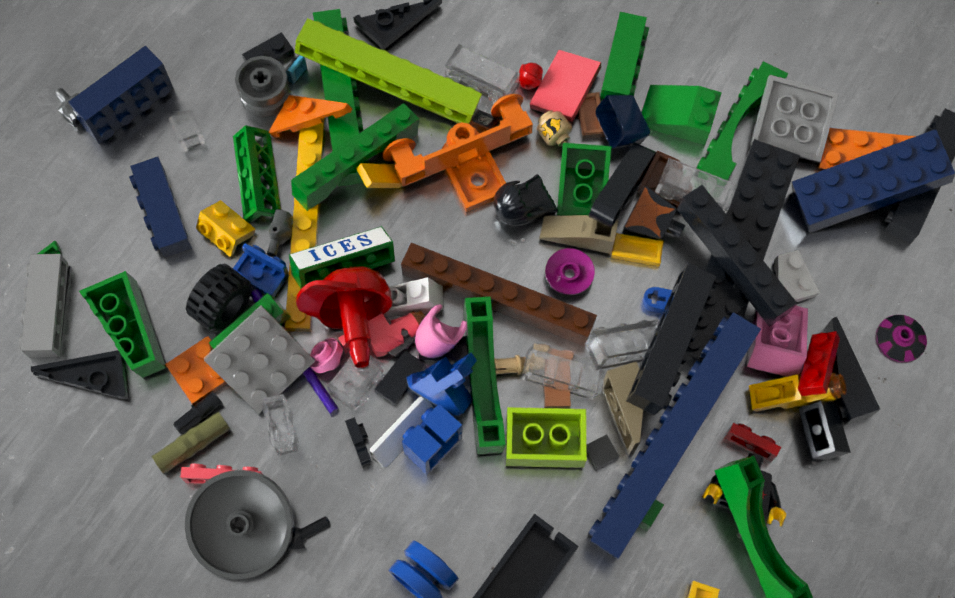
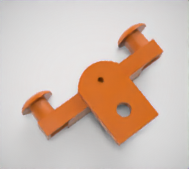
(465, 154)

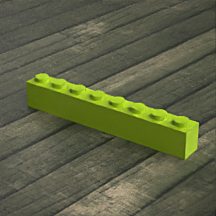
(387, 72)

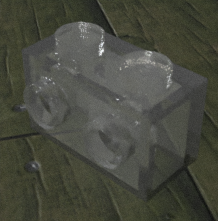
(354, 383)

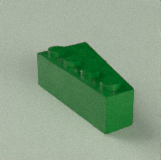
(126, 320)

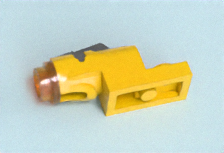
(785, 393)

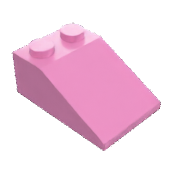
(781, 346)

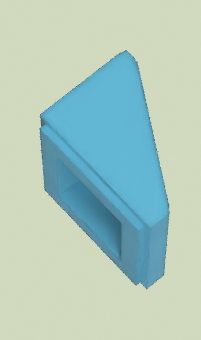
(296, 69)

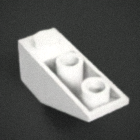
(415, 296)

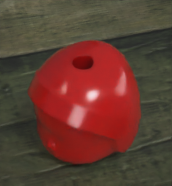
(530, 75)

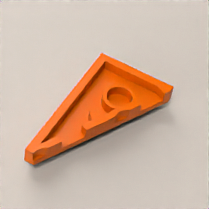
(304, 113)

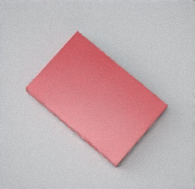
(565, 84)

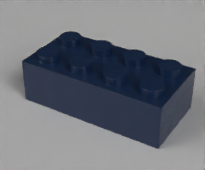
(121, 94)

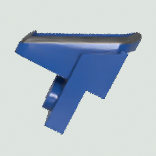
(444, 384)

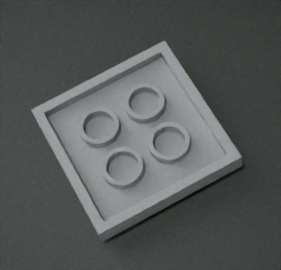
(795, 117)
(259, 358)

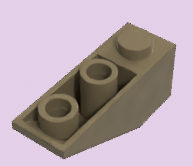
(579, 232)

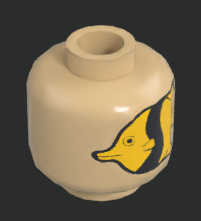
(554, 128)

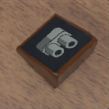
(483, 121)

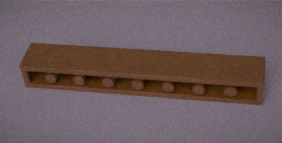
(506, 296)

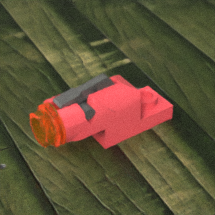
(391, 337)

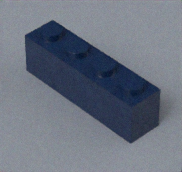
(161, 208)

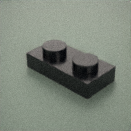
(275, 47)

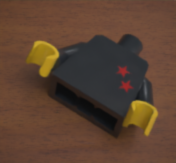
(770, 498)

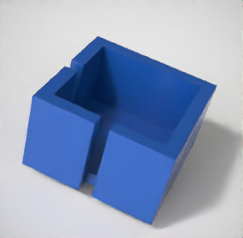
(432, 438)

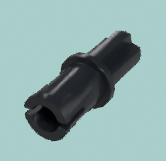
(197, 413)

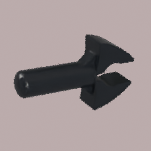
(307, 531)

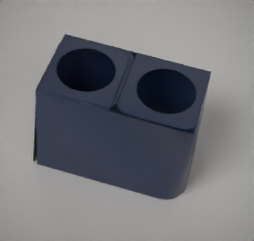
(622, 121)

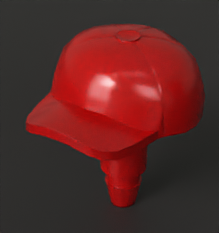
(347, 303)

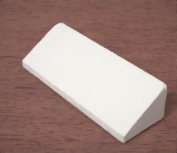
(390, 443)

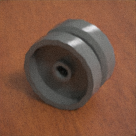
(262, 86)

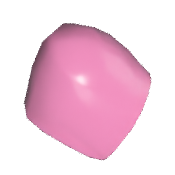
(436, 338)

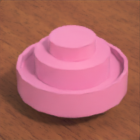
(326, 355)

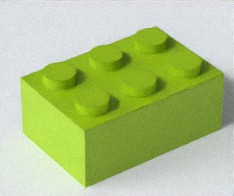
(546, 437)

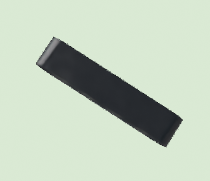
(622, 185)

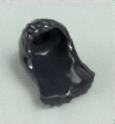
(523, 202)

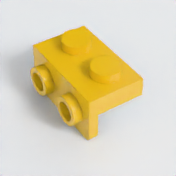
(224, 227)

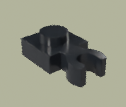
(357, 435)

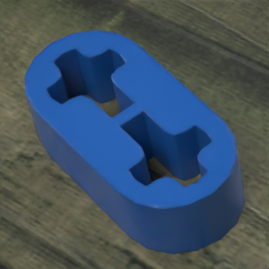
(662, 295)

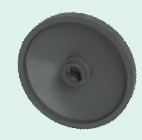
(239, 524)

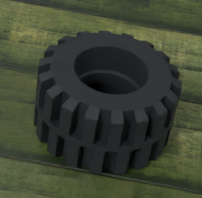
(218, 298)

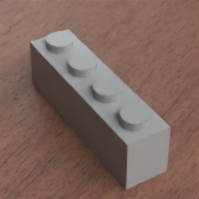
(44, 305)

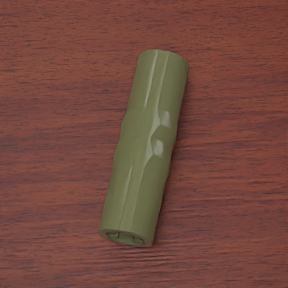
(190, 442)

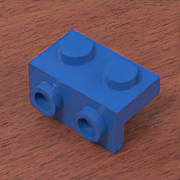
(261, 270)

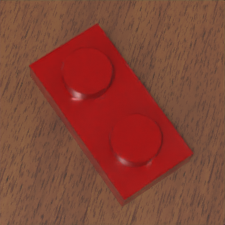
(761, 445)

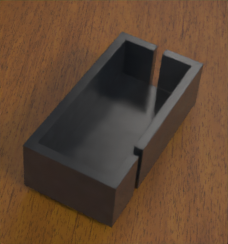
(529, 563)

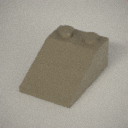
(626, 415)

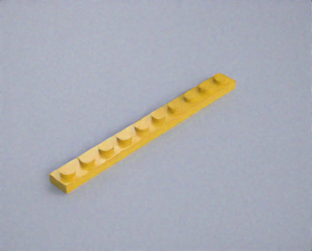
(304, 222)

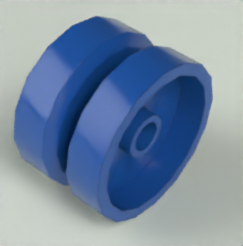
(427, 570)

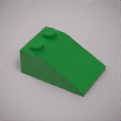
(681, 111)
(582, 177)

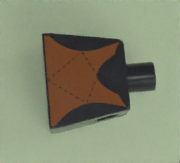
(653, 217)

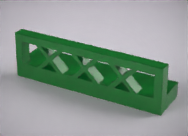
(250, 171)

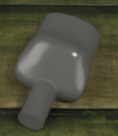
(65, 108)
(279, 231)

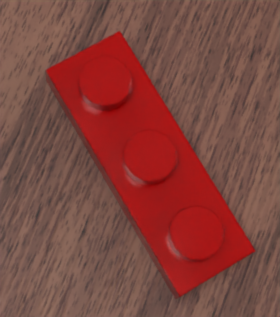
(819, 364)

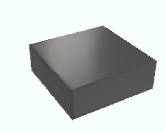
(601, 452)

